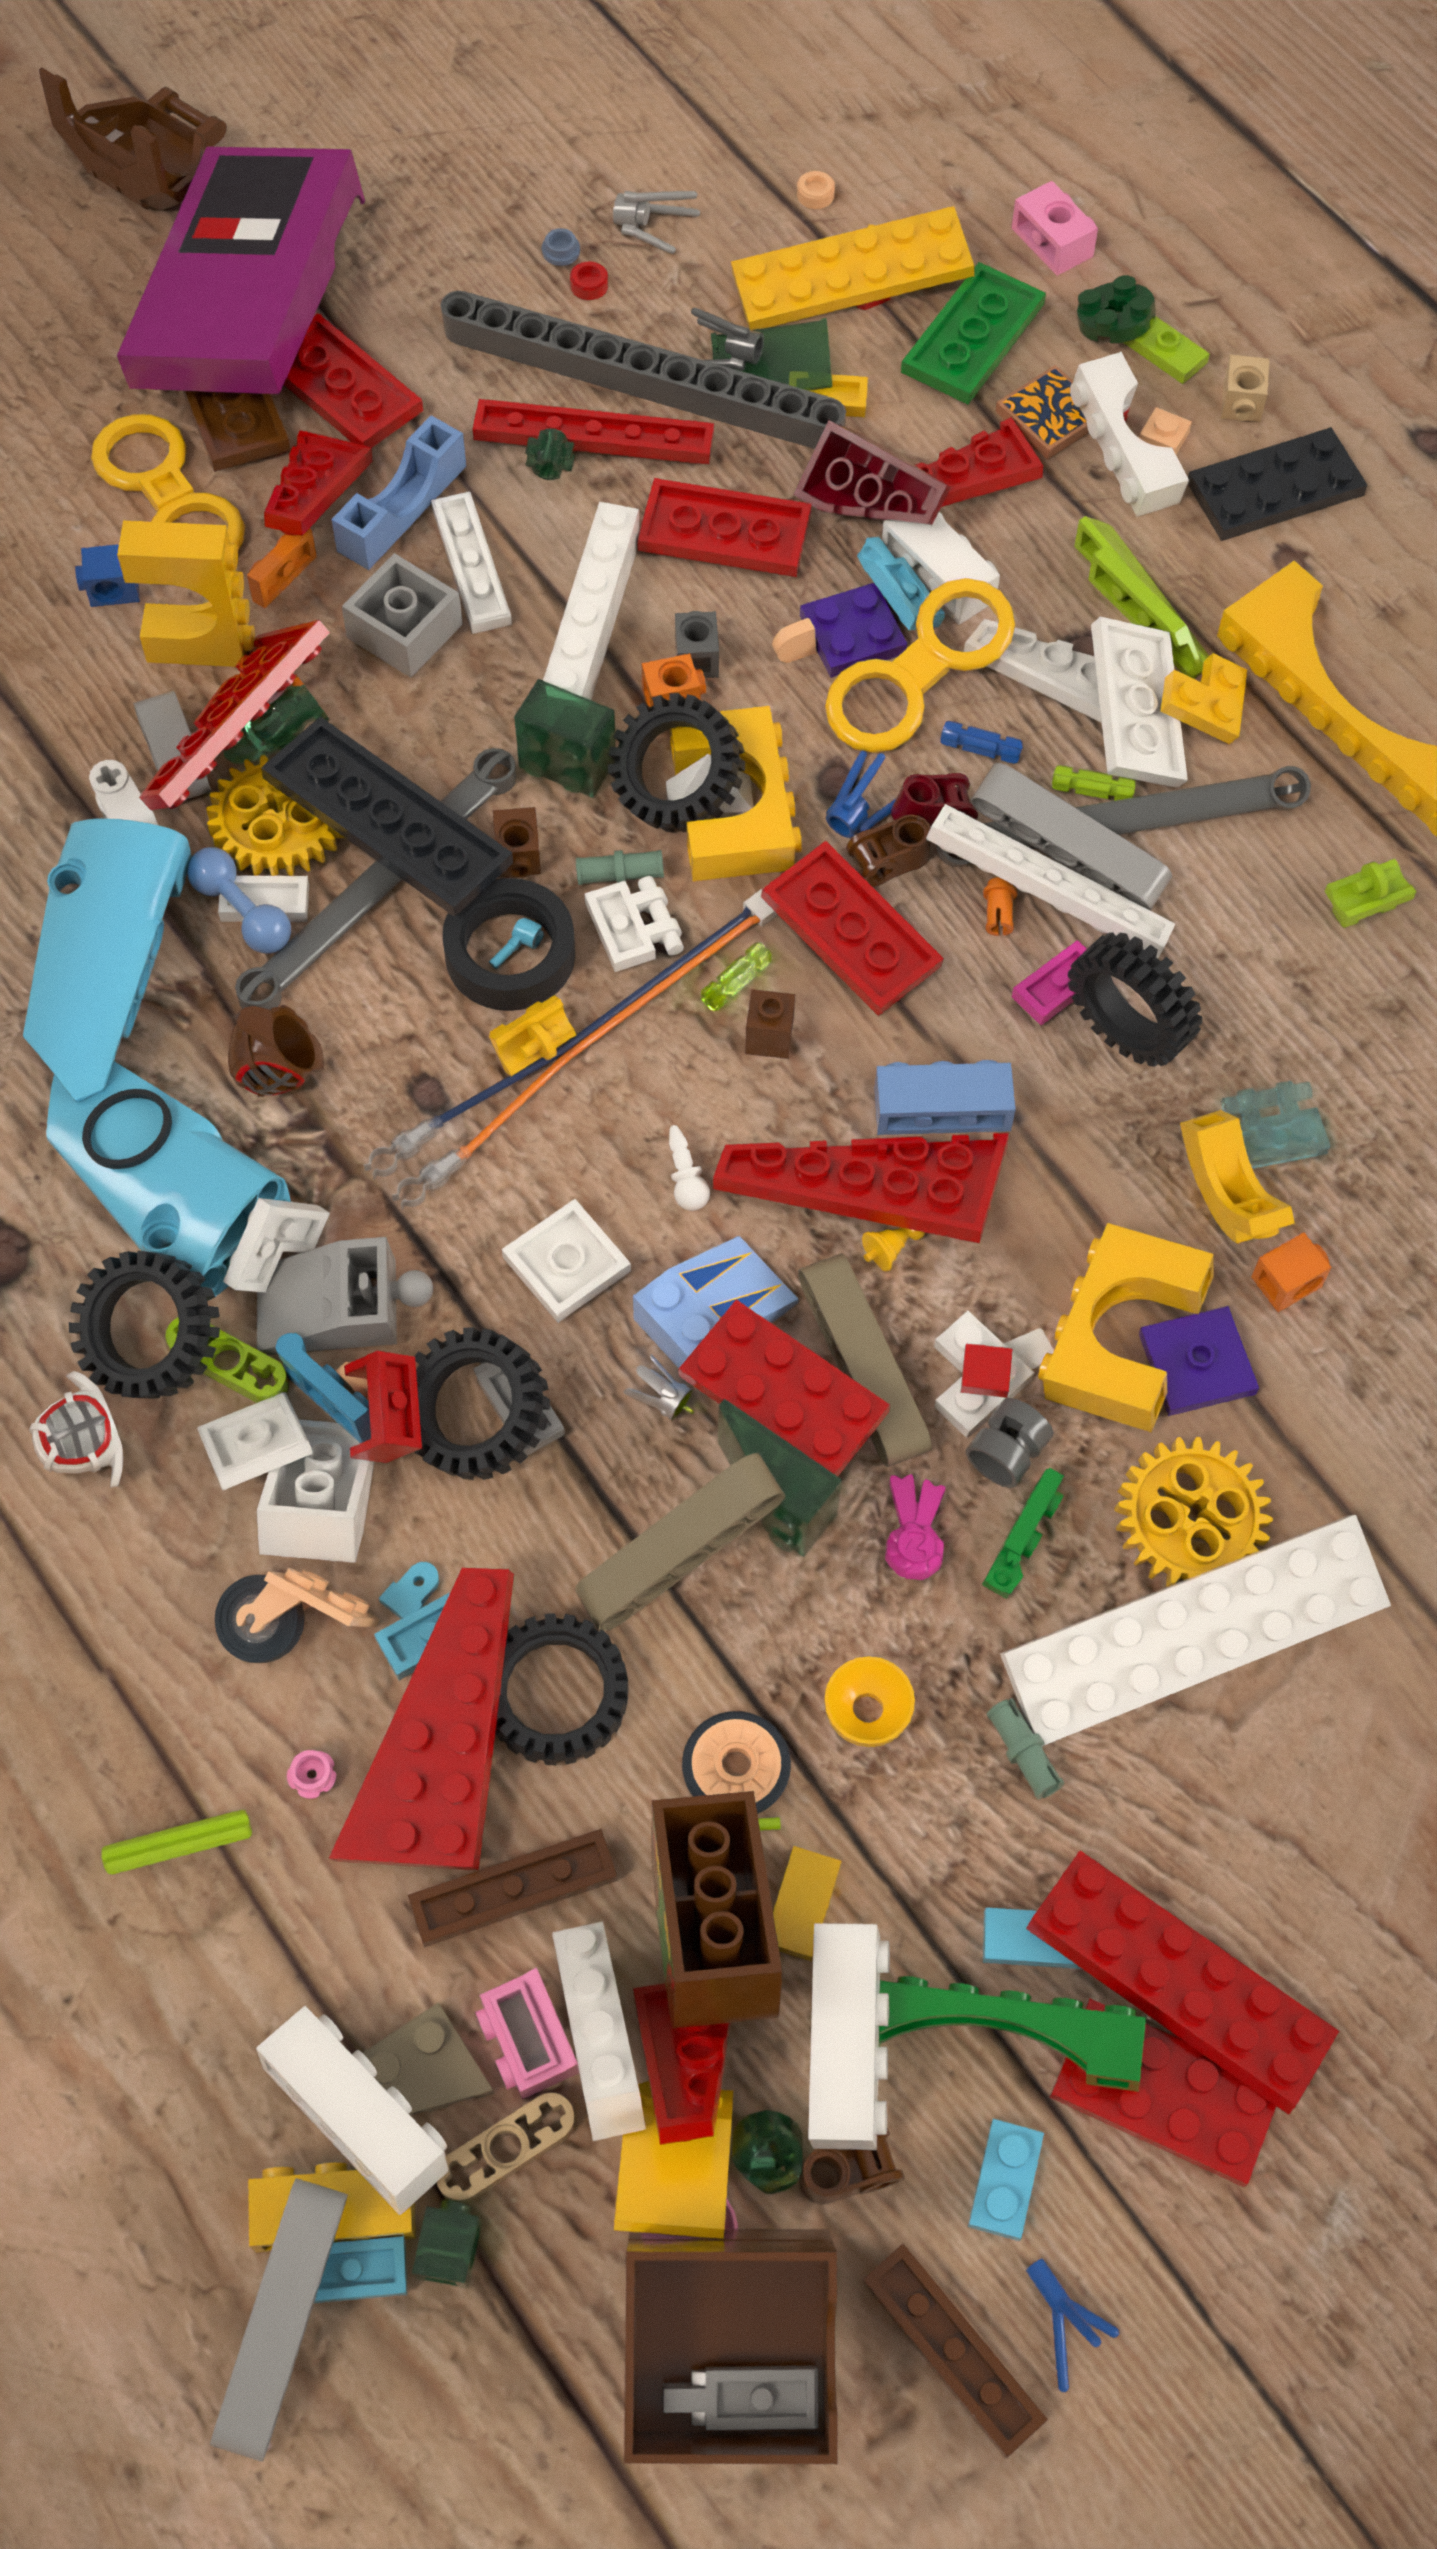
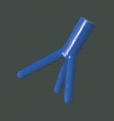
(1075, 2313)

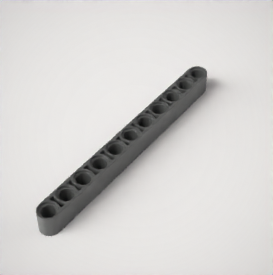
(638, 369)

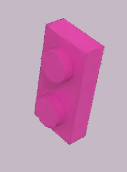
(1047, 989)

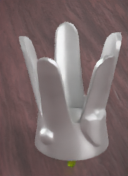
(673, 1394)

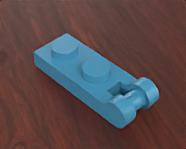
(324, 1387)

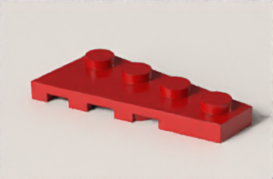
(681, 2068)

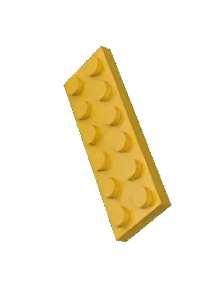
(852, 268)

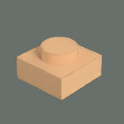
(1165, 430)

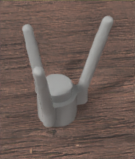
(633, 210)

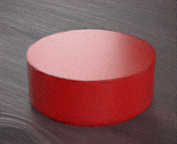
(589, 280)

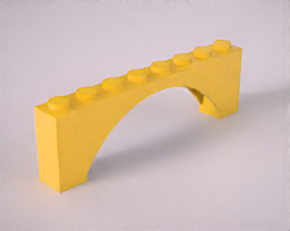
(1276, 639)

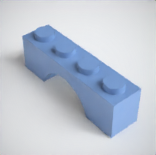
(429, 464)

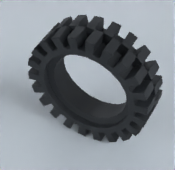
(635, 742)
(1156, 985)
(95, 1325)
(524, 1413)

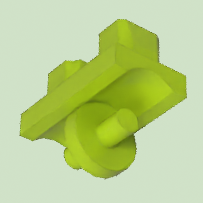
(1369, 892)

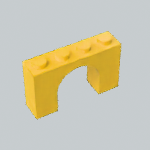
(198, 560)
(761, 837)
(1121, 1269)

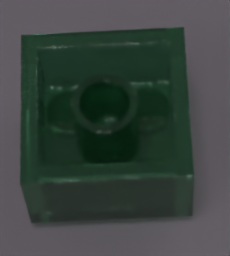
(565, 738)

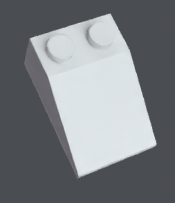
(318, 1501)

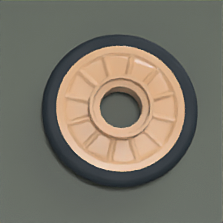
(737, 1733)

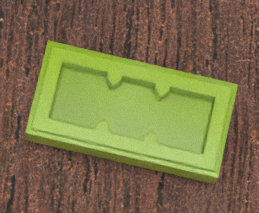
(1170, 350)

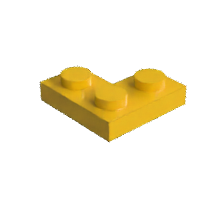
(1208, 705)

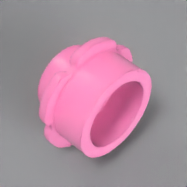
(308, 1761)

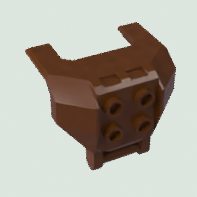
(135, 141)

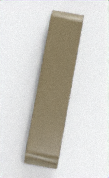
(864, 1355)
(679, 1542)

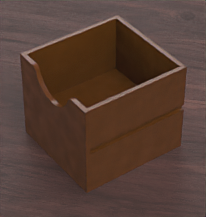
(727, 2304)

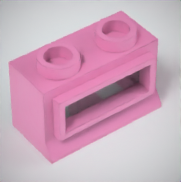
(528, 2035)

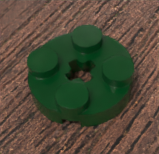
(1099, 309)

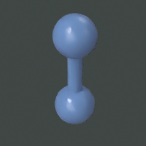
(264, 926)

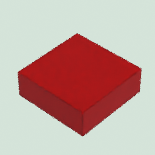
(986, 1370)

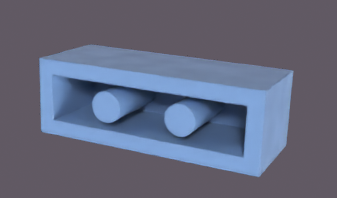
(944, 1098)

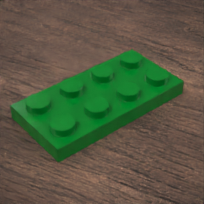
(973, 333)

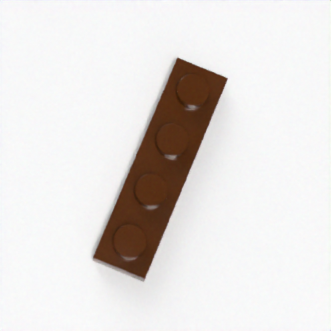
(512, 1887)
(954, 2351)

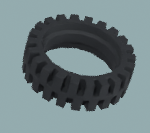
(610, 1712)

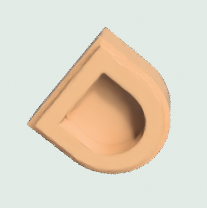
(795, 641)

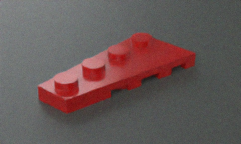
(986, 464)
(313, 480)

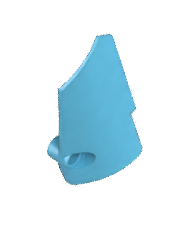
(183, 1199)

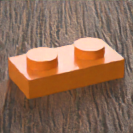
(280, 567)

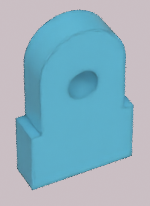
(405, 1597)

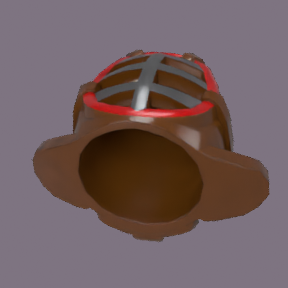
(272, 1051)

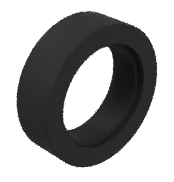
(515, 990)

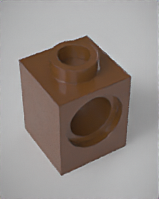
(518, 828)
(770, 1024)

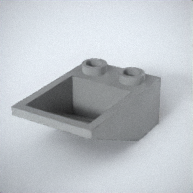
(331, 1300)

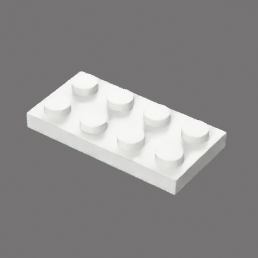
(1130, 680)

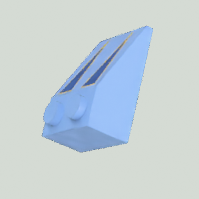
(695, 1294)

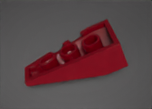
(867, 480)

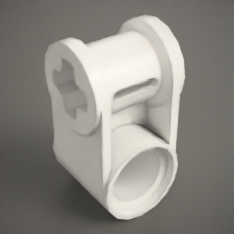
(118, 794)

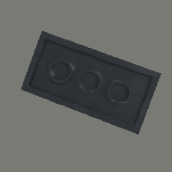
(1276, 483)

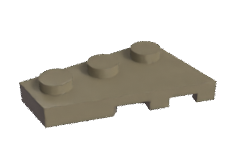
(428, 2063)

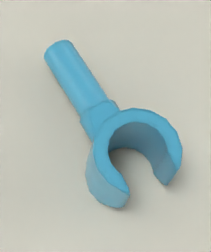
(524, 932)

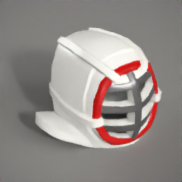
(78, 1433)

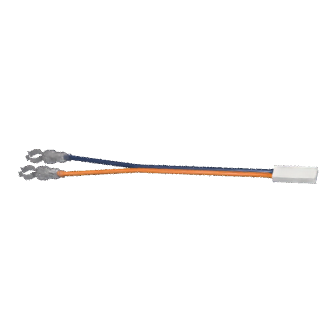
(438, 1171)

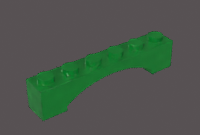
(1099, 2042)

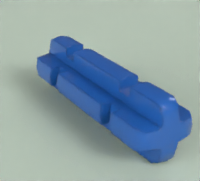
(981, 742)

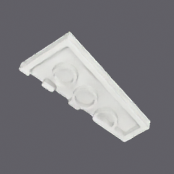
(1045, 667)

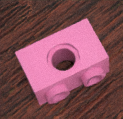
(1054, 227)

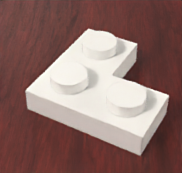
(270, 1230)
(966, 1410)

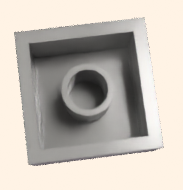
(402, 615)

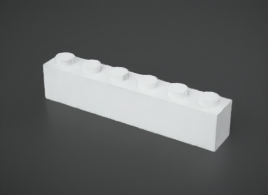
(594, 600)

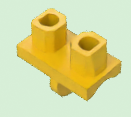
(532, 1035)

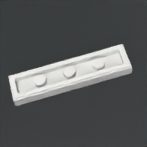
(471, 562)

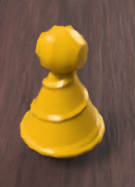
(886, 1245)

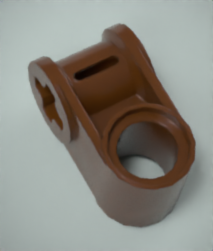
(885, 854)
(856, 2171)

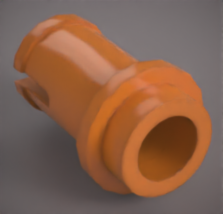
(999, 905)

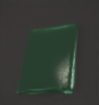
(790, 355)

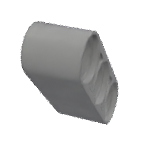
(163, 730)

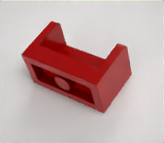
(391, 1406)

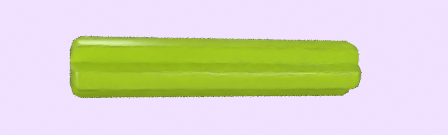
(176, 1842)

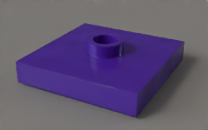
(1201, 1360)

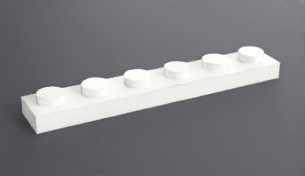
(1047, 879)

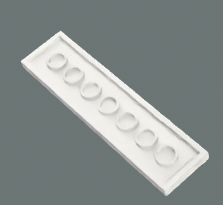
(1195, 1630)

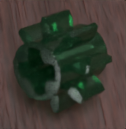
(549, 454)

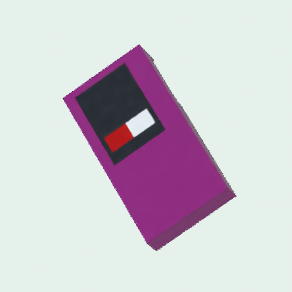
(241, 270)

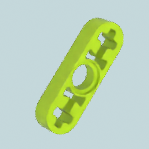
(261, 1365)

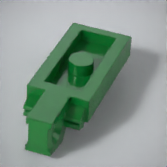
(1023, 1537)

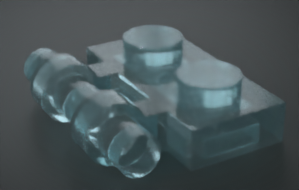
(1280, 1137)

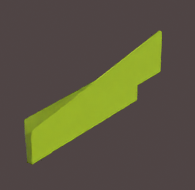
(1134, 593)

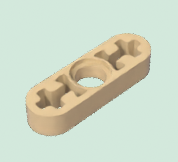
(546, 2137)

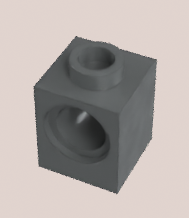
(698, 635)

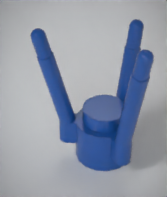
(850, 810)

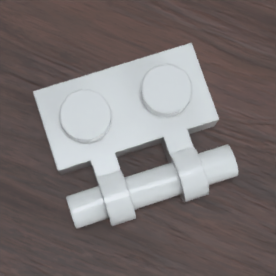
(622, 928)

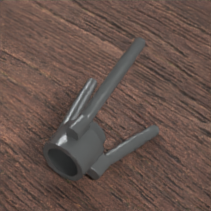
(741, 342)

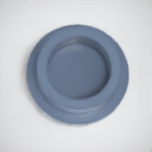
(560, 247)

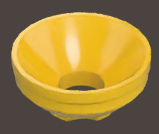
(874, 1679)

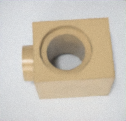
(1245, 388)

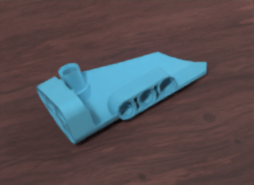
(100, 944)

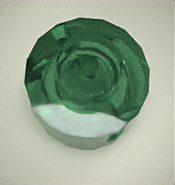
(763, 2146)

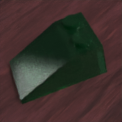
(808, 1486)

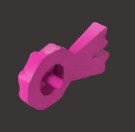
(914, 1547)

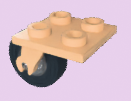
(265, 1616)

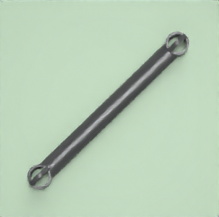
(1183, 806)
(364, 892)

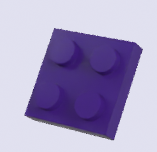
(854, 628)

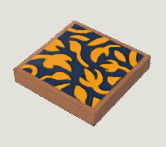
(1045, 412)

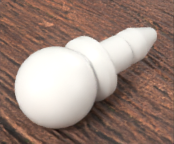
(691, 1190)

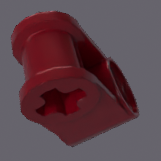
(929, 793)

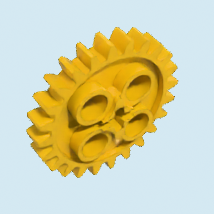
(269, 816)
(1215, 1480)

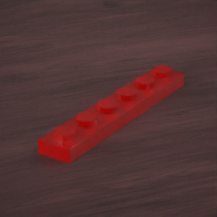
(596, 430)

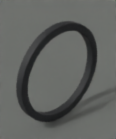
(147, 1153)

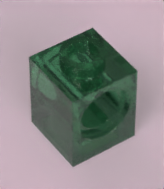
(447, 2244)

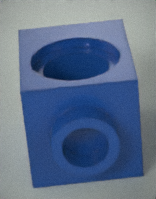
(103, 577)

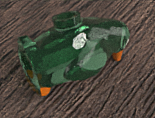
(282, 722)

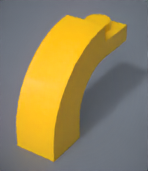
(1228, 1181)

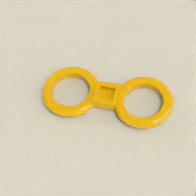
(165, 484)
(920, 665)

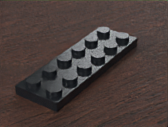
(387, 816)

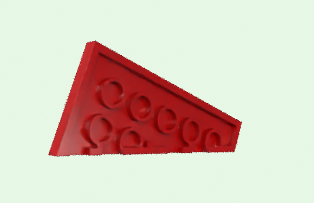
(232, 707)
(880, 1180)
(434, 1764)

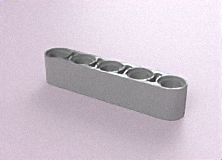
(1070, 836)
(278, 2320)

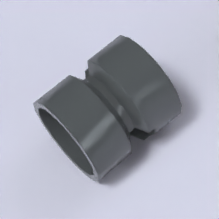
(1006, 1447)

